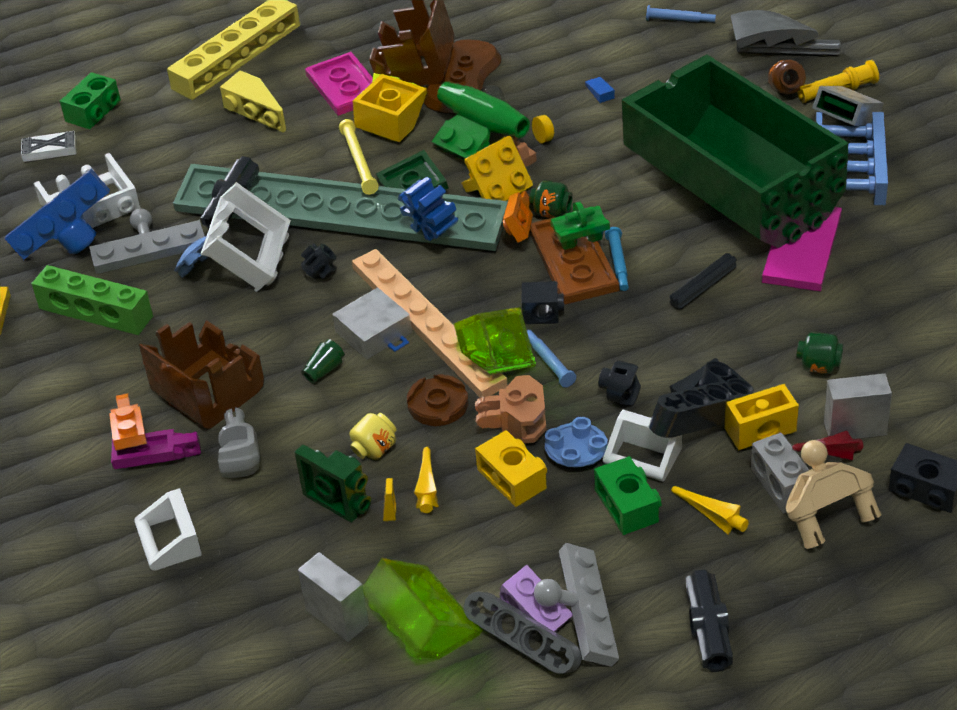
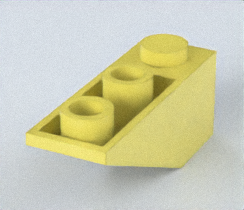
(252, 99)

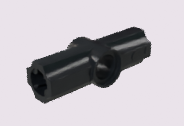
(242, 172)
(709, 621)

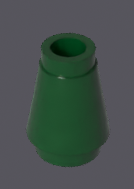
(323, 360)

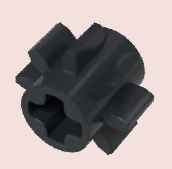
(318, 261)

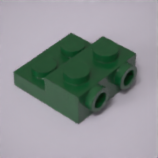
(333, 482)

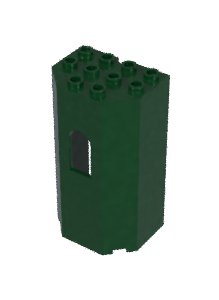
(738, 149)

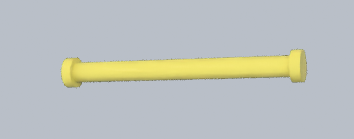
(369, 184)

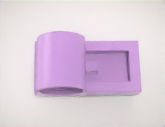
(520, 594)

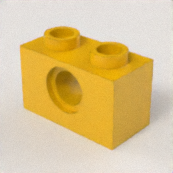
(761, 416)
(511, 468)

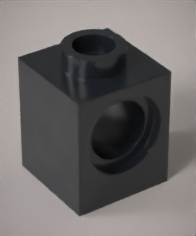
(541, 302)

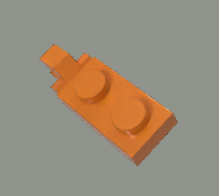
(518, 216)
(127, 424)

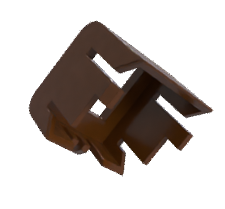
(417, 37)
(232, 371)

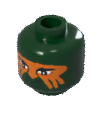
(551, 199)
(820, 352)

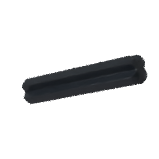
(702, 281)

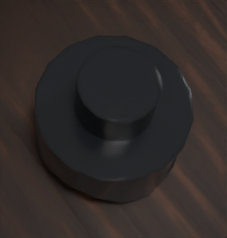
(618, 380)

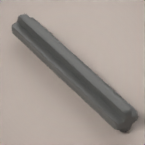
(811, 47)

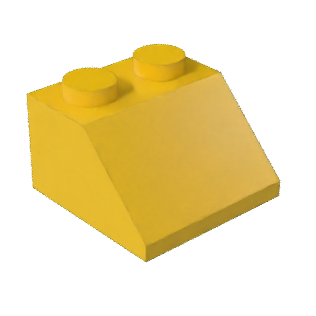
(389, 107)

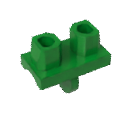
(580, 223)

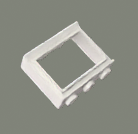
(108, 207)
(261, 216)

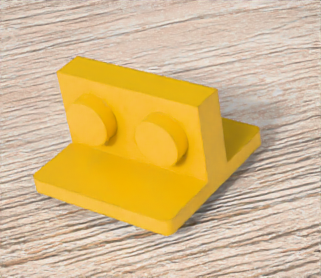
(497, 171)

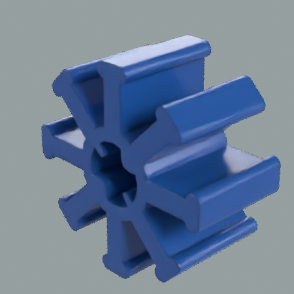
(428, 208)

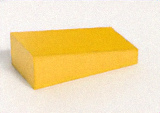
(389, 511)

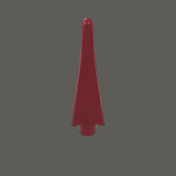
(837, 445)

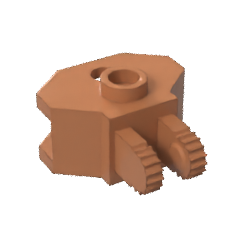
(516, 409)

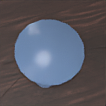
(190, 257)
(576, 443)

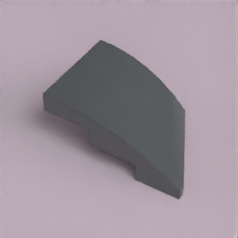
(773, 27)

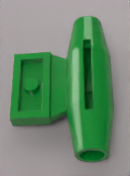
(475, 119)

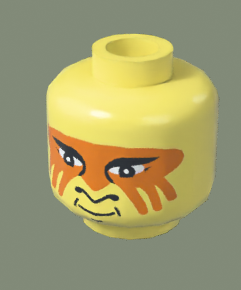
(372, 436)

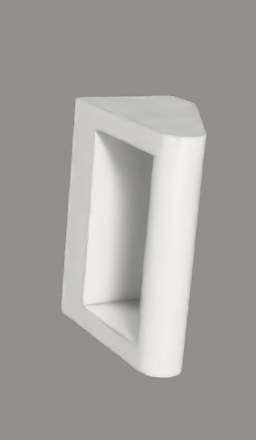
(635, 430)
(179, 550)

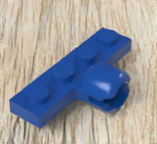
(61, 219)

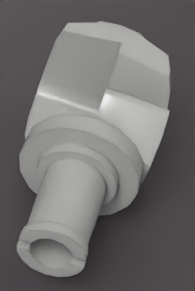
(239, 447)

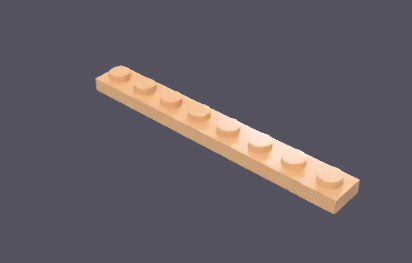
(426, 322)

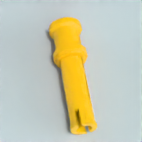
(850, 79)

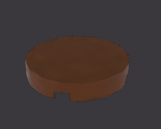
(437, 400)

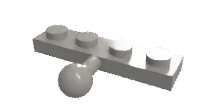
(146, 245)
(586, 602)

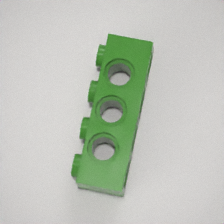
(92, 299)

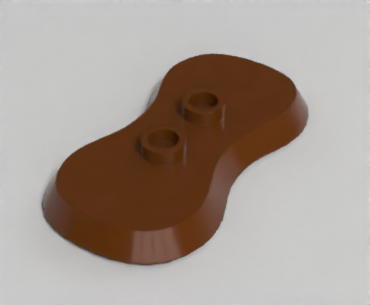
(468, 66)

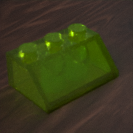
(418, 609)

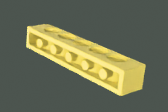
(233, 47)

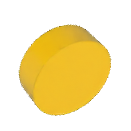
(542, 128)

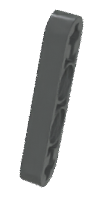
(520, 635)

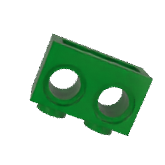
(90, 100)

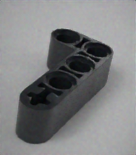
(699, 406)

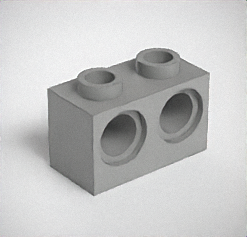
(776, 467)

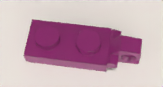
(160, 447)

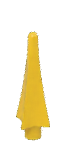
(426, 487)
(723, 514)

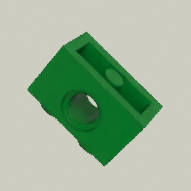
(627, 495)

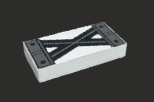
(48, 146)

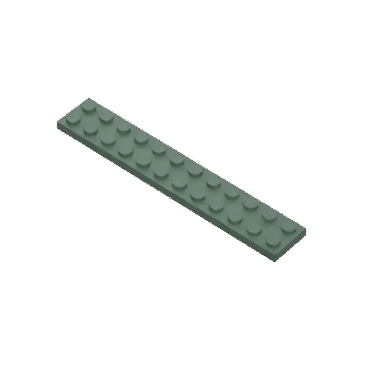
(347, 208)

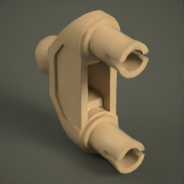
(826, 485)

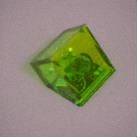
(496, 340)

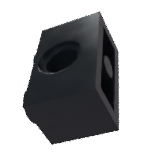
(925, 477)

